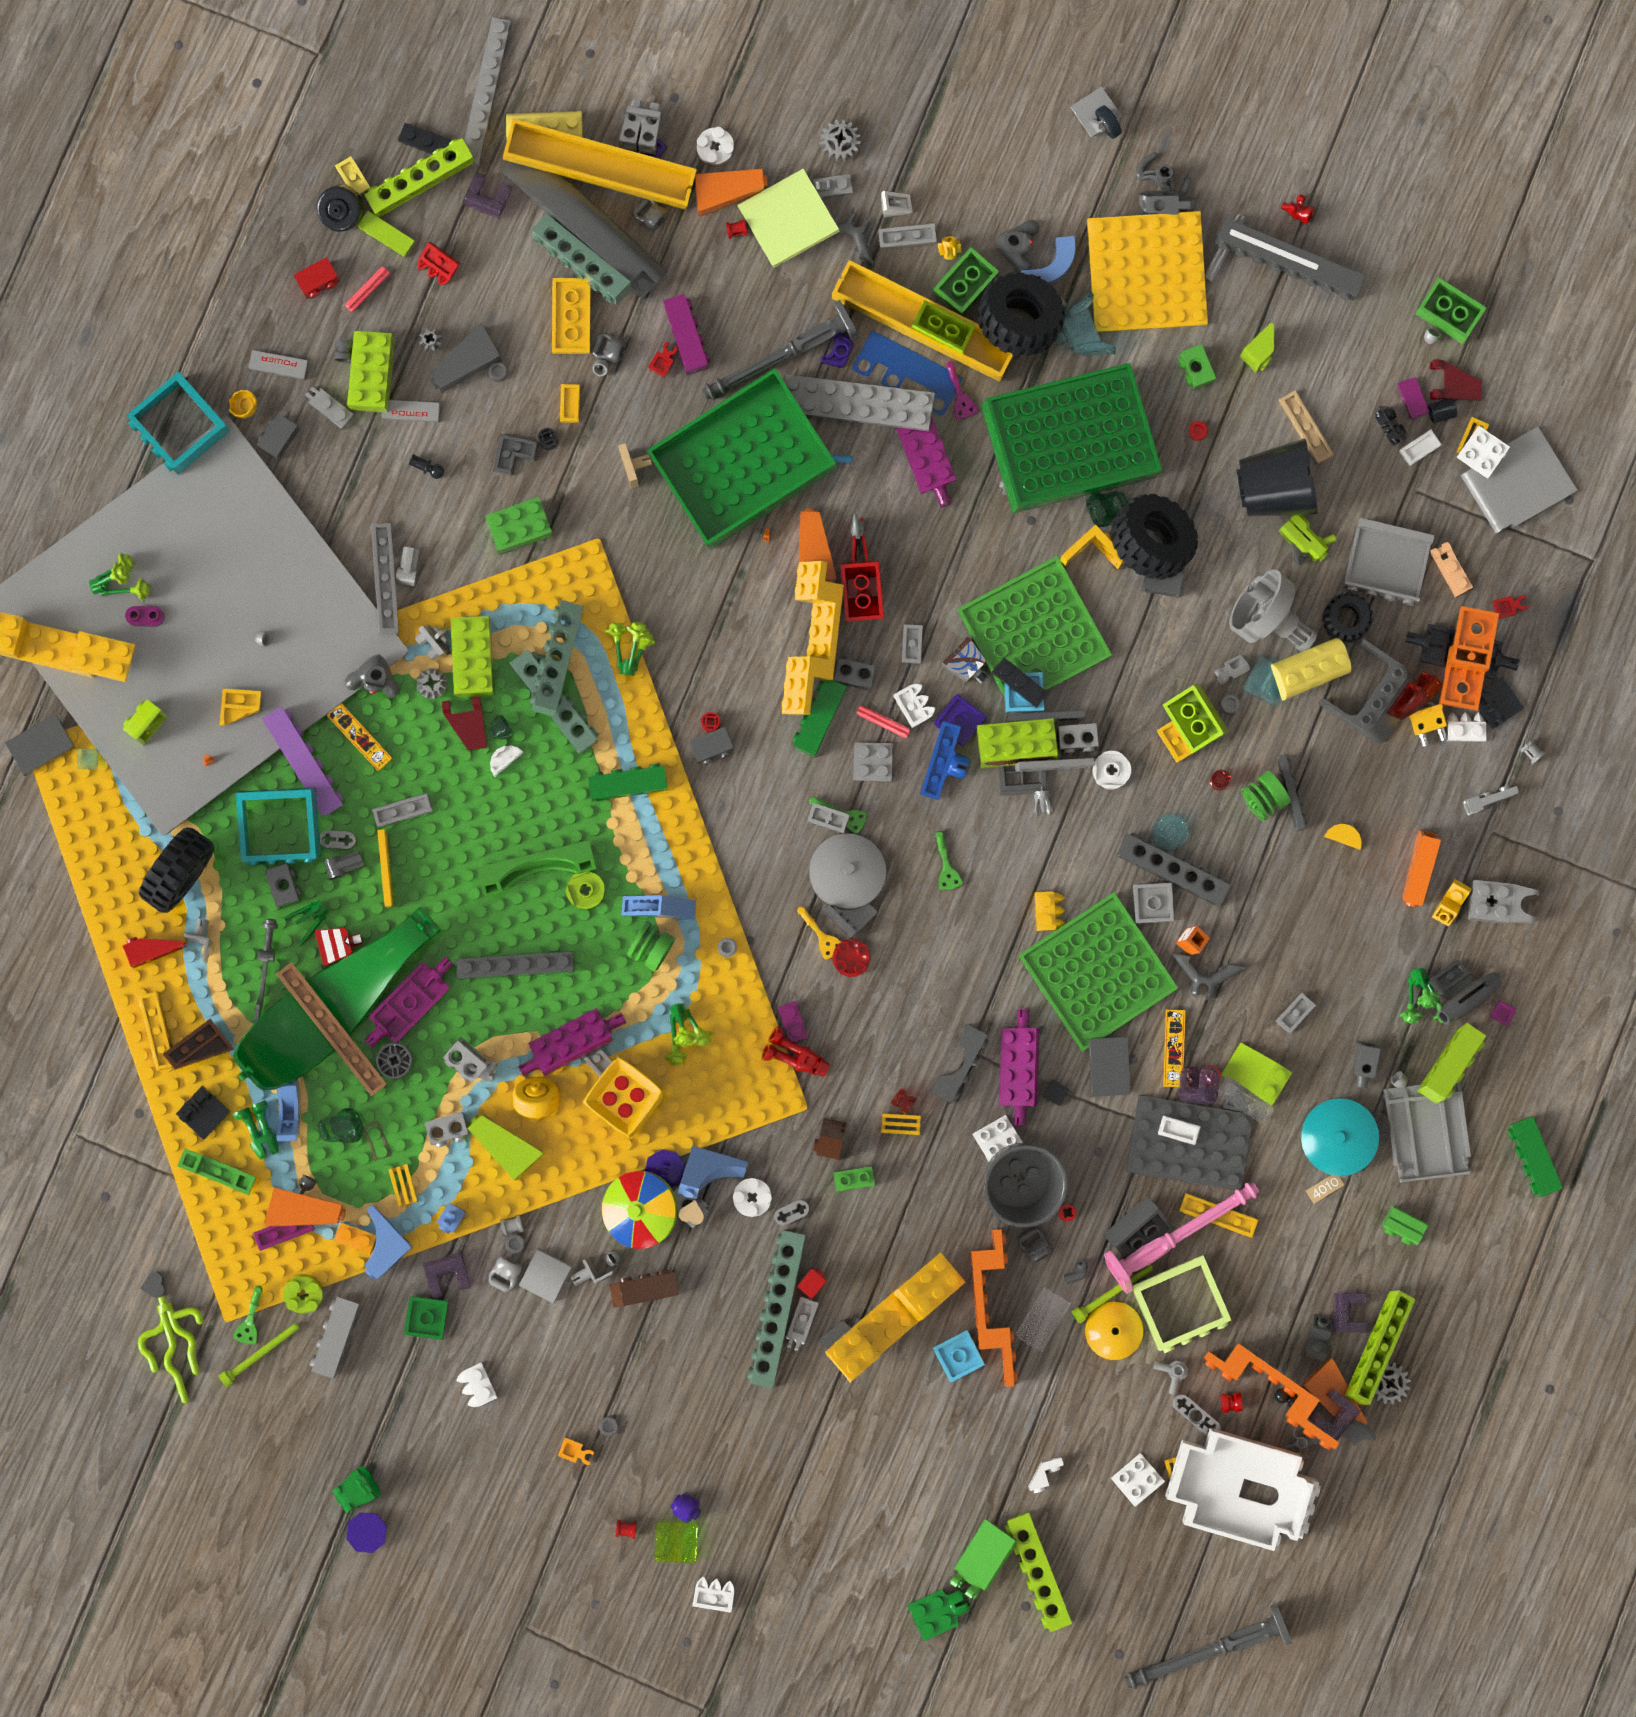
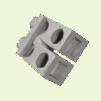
(641, 120)

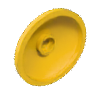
(1100, 1325)

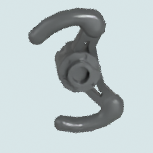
(1161, 176)

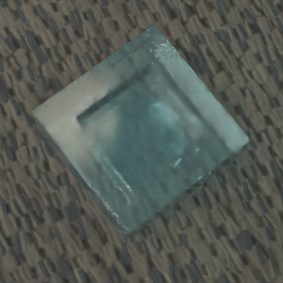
(87, 759)

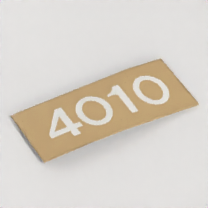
(1324, 1188)

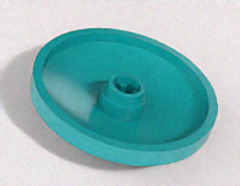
(1340, 1137)

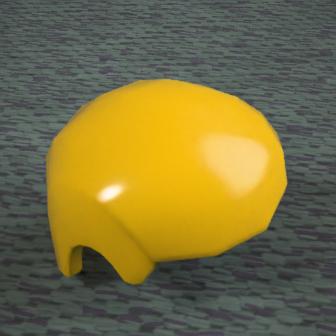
(243, 404)

